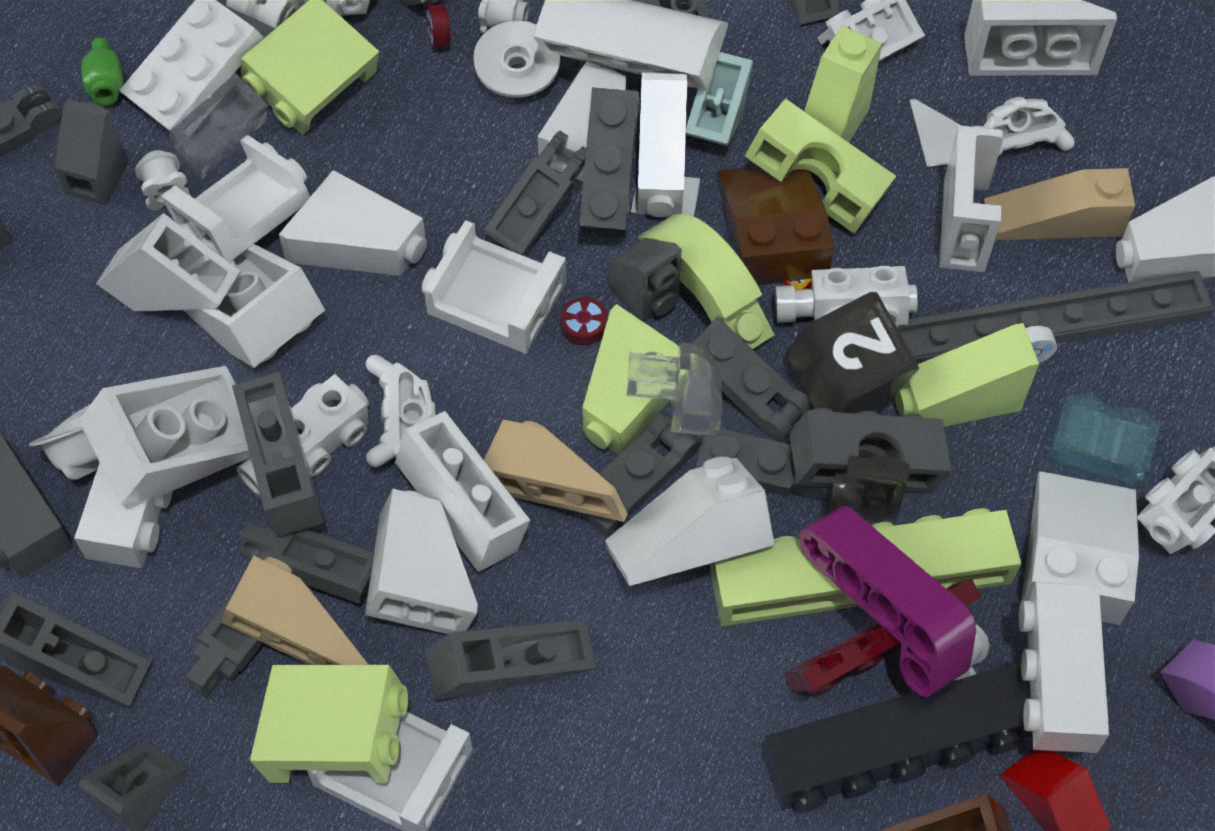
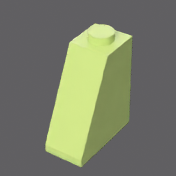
(844, 82)
(973, 380)
(608, 413)

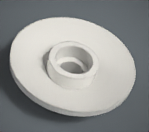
(511, 45)

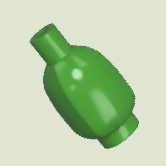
(102, 73)

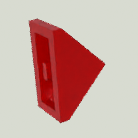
(1056, 792)

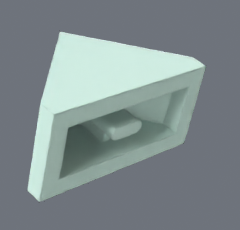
(721, 108)

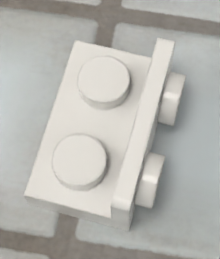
(881, 20)

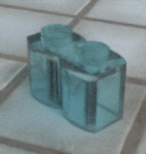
(1103, 440)

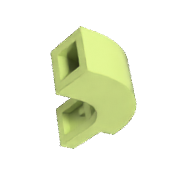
(715, 276)

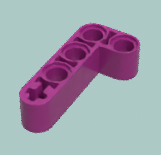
(898, 594)

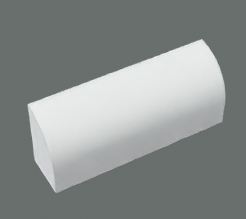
(632, 37)

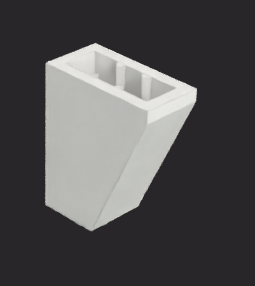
(573, 111)
(662, 144)
(353, 230)
(1172, 237)
(167, 271)
(418, 567)

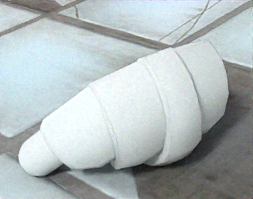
(1028, 122)
(403, 405)

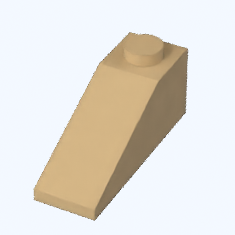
(1067, 206)
(545, 471)
(287, 616)

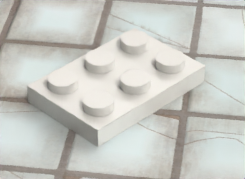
(190, 62)

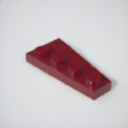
(858, 651)

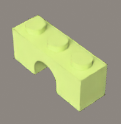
(799, 141)

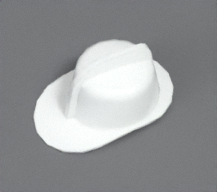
(69, 448)

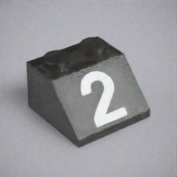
(852, 357)

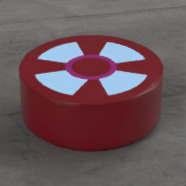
(438, 26)
(583, 321)

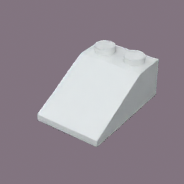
(1037, 37)
(262, 307)
(165, 432)
(694, 522)
(1085, 537)

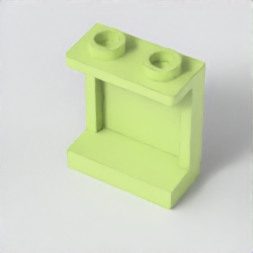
(307, 63)
(329, 720)

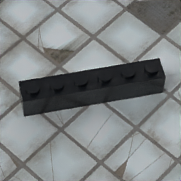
(897, 738)

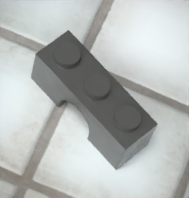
(609, 160)
(827, 438)

